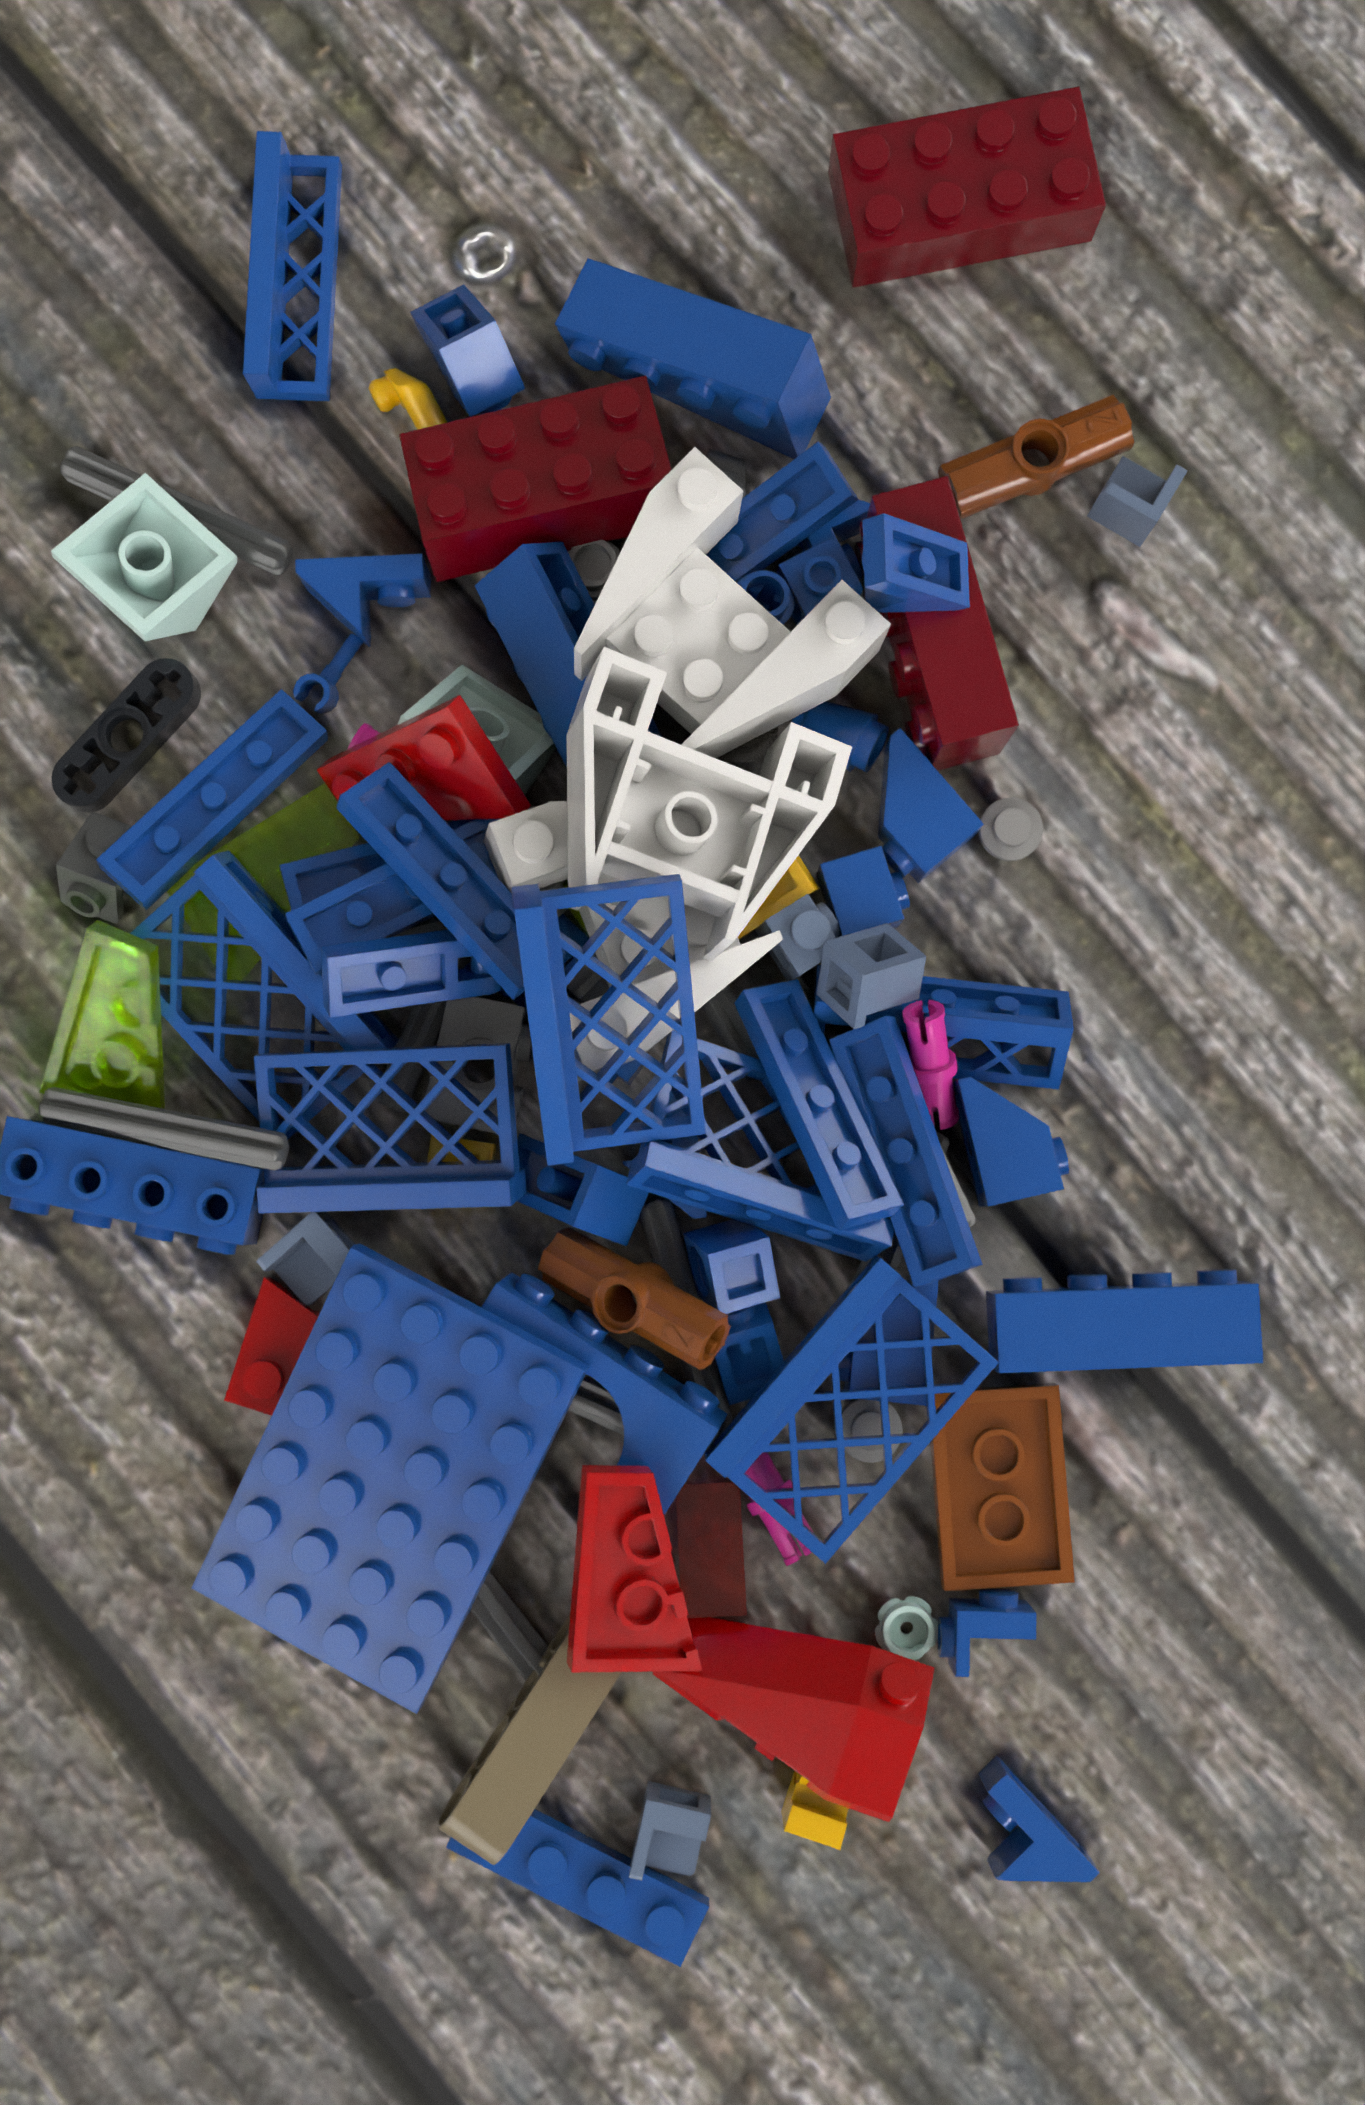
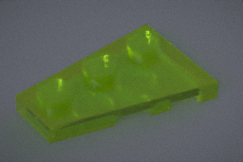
(294, 833)
(111, 1021)

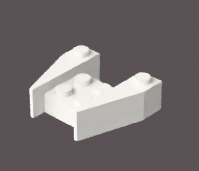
(723, 653)
(668, 810)
(534, 850)

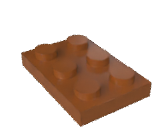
(1002, 1490)

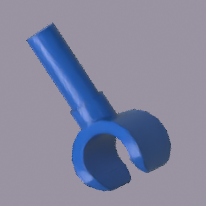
(328, 677)

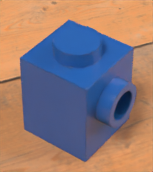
(863, 891)

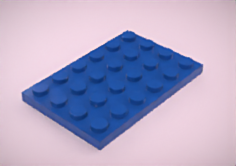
(389, 1476)

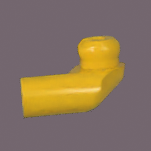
(409, 392)

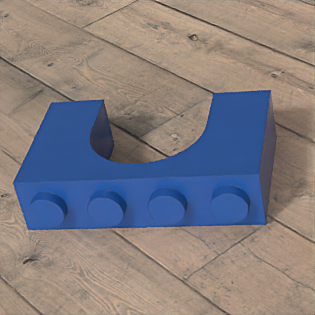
(662, 1419)

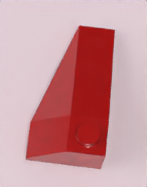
(817, 1703)

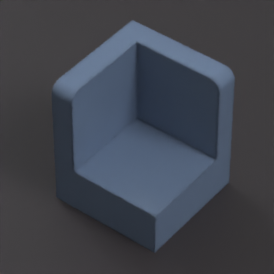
(1134, 500)
(309, 1256)
(670, 1830)

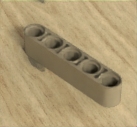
(524, 1753)

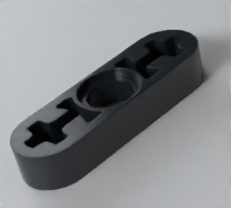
(123, 708)

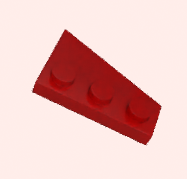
(442, 758)
(270, 1348)
(625, 1582)

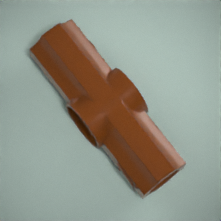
(1068, 441)
(662, 1310)

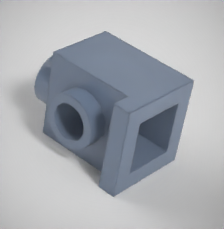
(803, 933)
(869, 973)

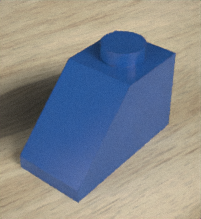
(469, 351)
(919, 812)
(1006, 1147)
(580, 1193)
(903, 1365)

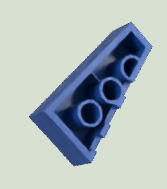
(698, 355)

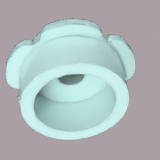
(912, 1644)

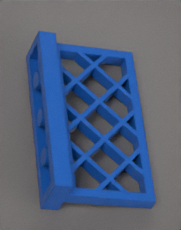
(266, 930)
(550, 1022)
(400, 1183)
(734, 1190)
(807, 1369)

